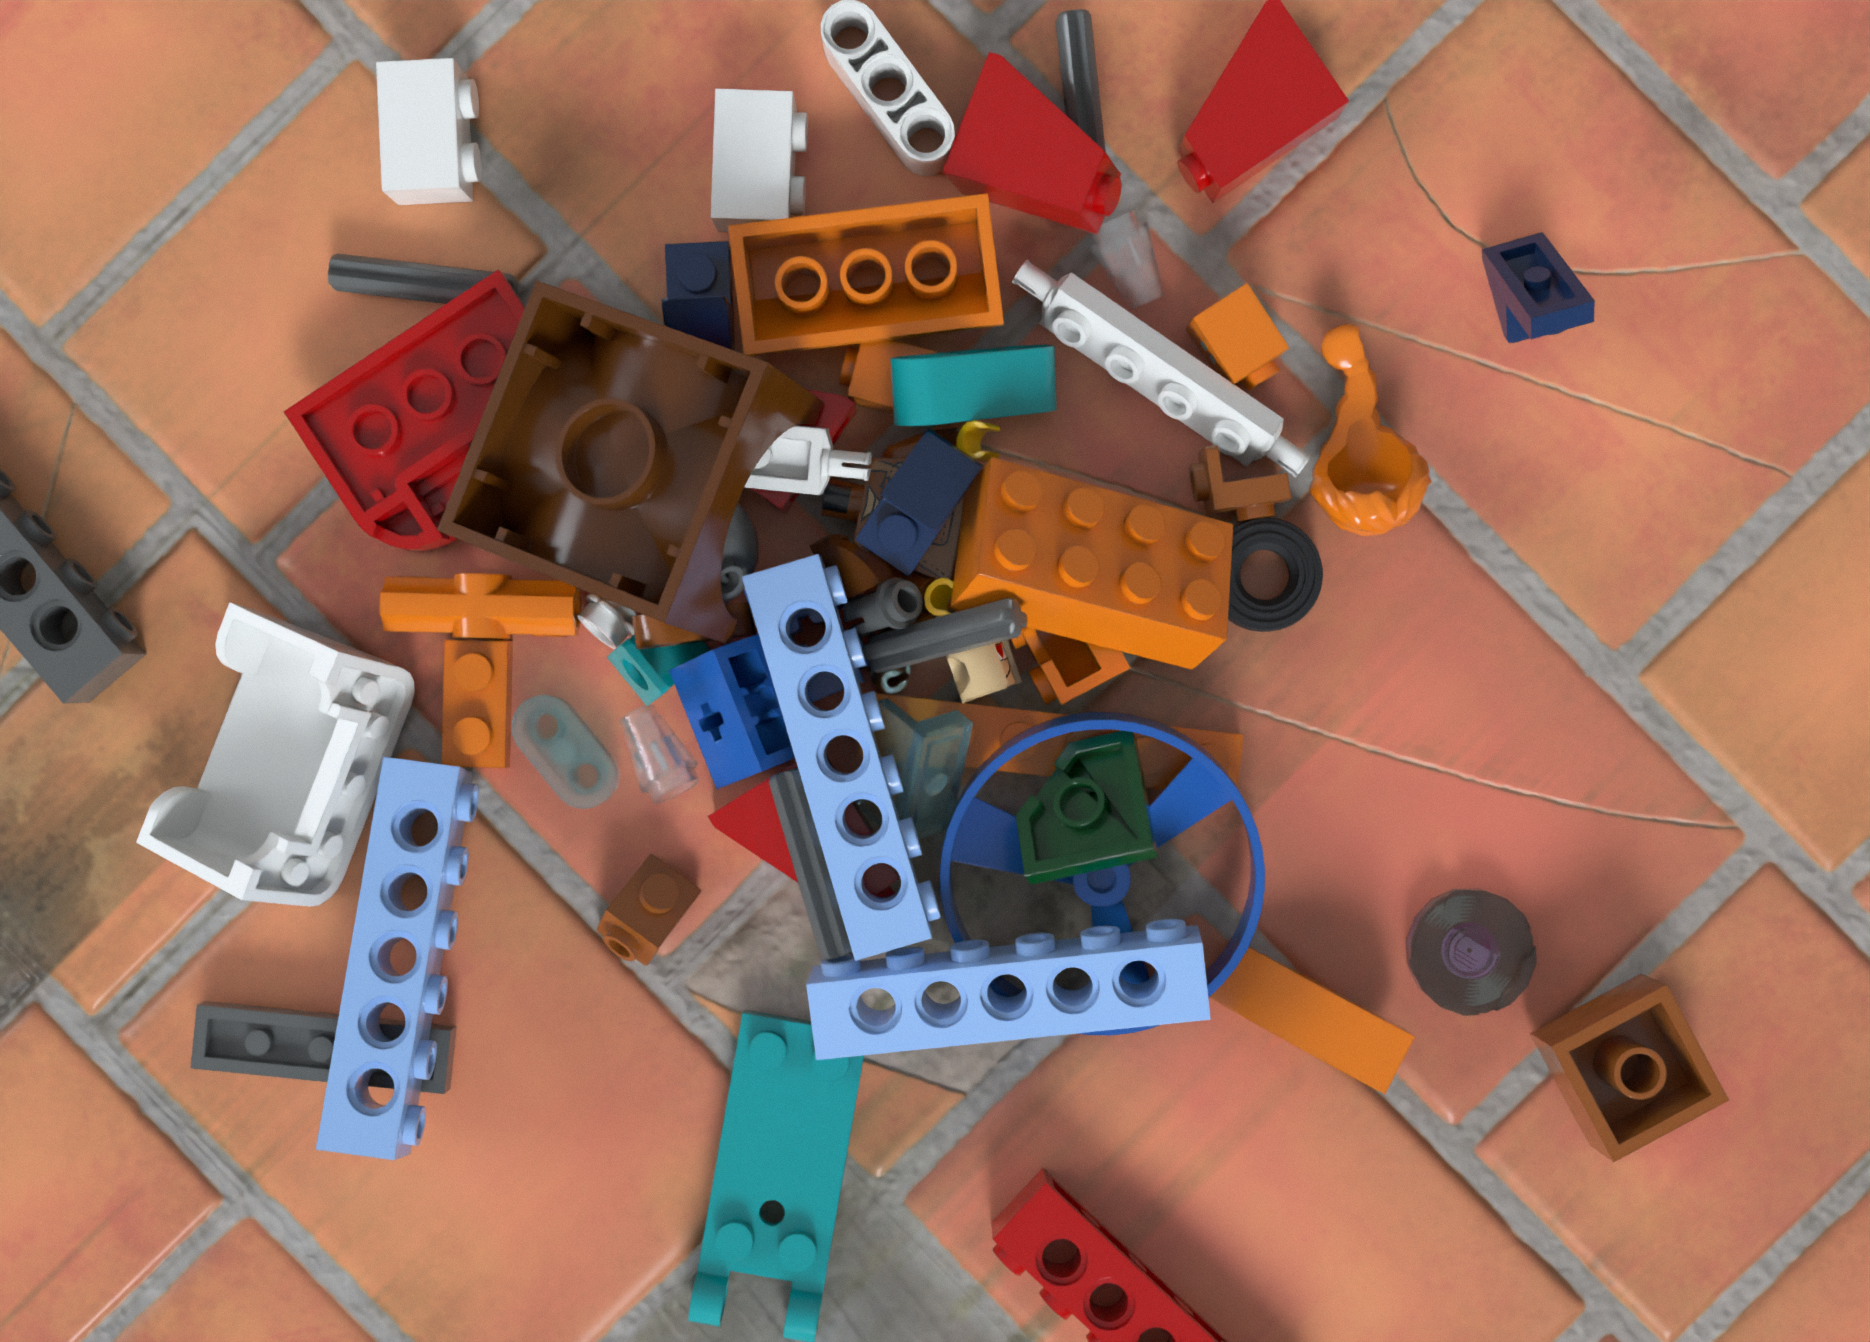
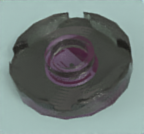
(1471, 951)

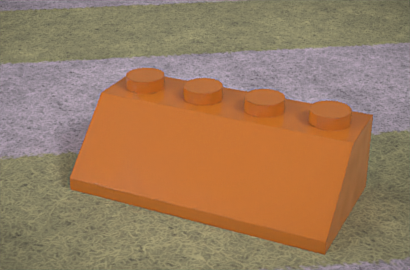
(866, 275)

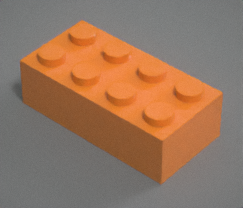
(1095, 563)

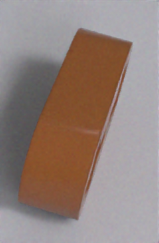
(654, 633)

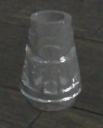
(1128, 258)
(658, 755)

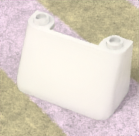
(287, 765)

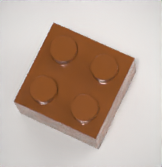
(1629, 1066)

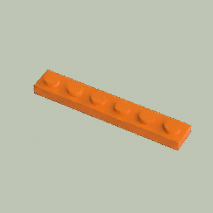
(997, 725)

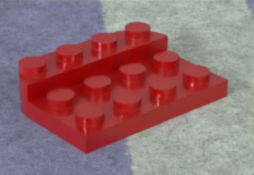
(407, 414)

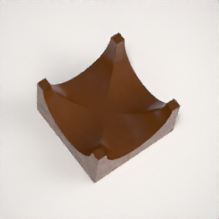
(620, 456)

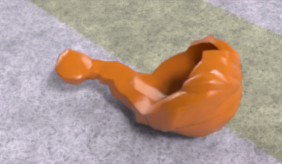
(1365, 470)

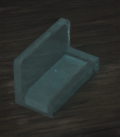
(929, 763)

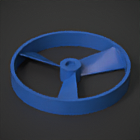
(990, 839)

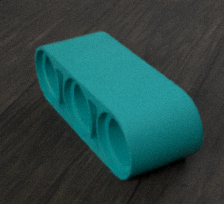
(973, 384)

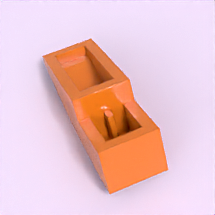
(1315, 1019)

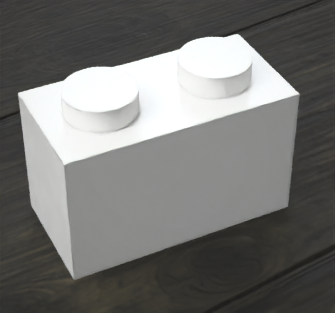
(427, 131)
(756, 157)

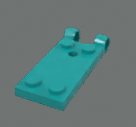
(782, 1143)

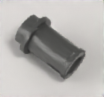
(892, 605)

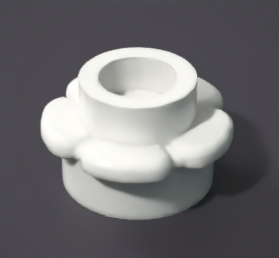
(607, 620)

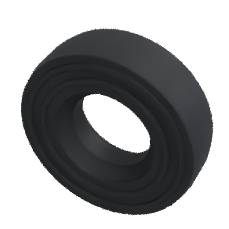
(1303, 568)

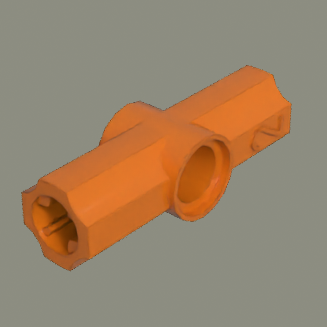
(480, 606)

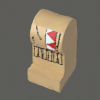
(983, 670)

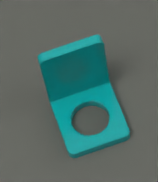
(649, 668)

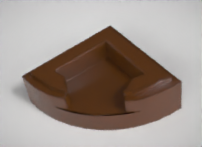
(857, 567)

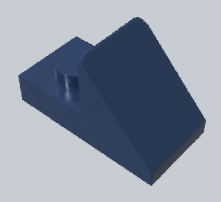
(1535, 289)
(700, 291)
(918, 502)

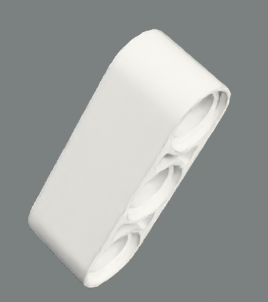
(879, 59)

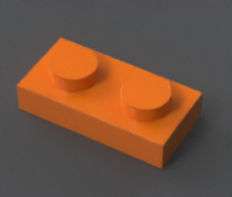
(477, 703)

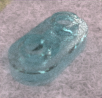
(566, 752)

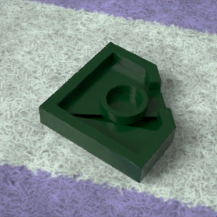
(1088, 811)

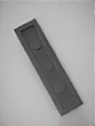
(294, 1044)

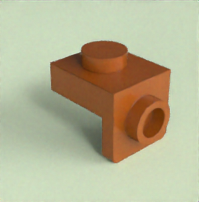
(1248, 497)
(646, 911)

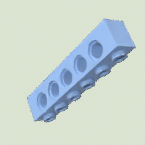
(870, 921)
(915, 1022)
(350, 1116)

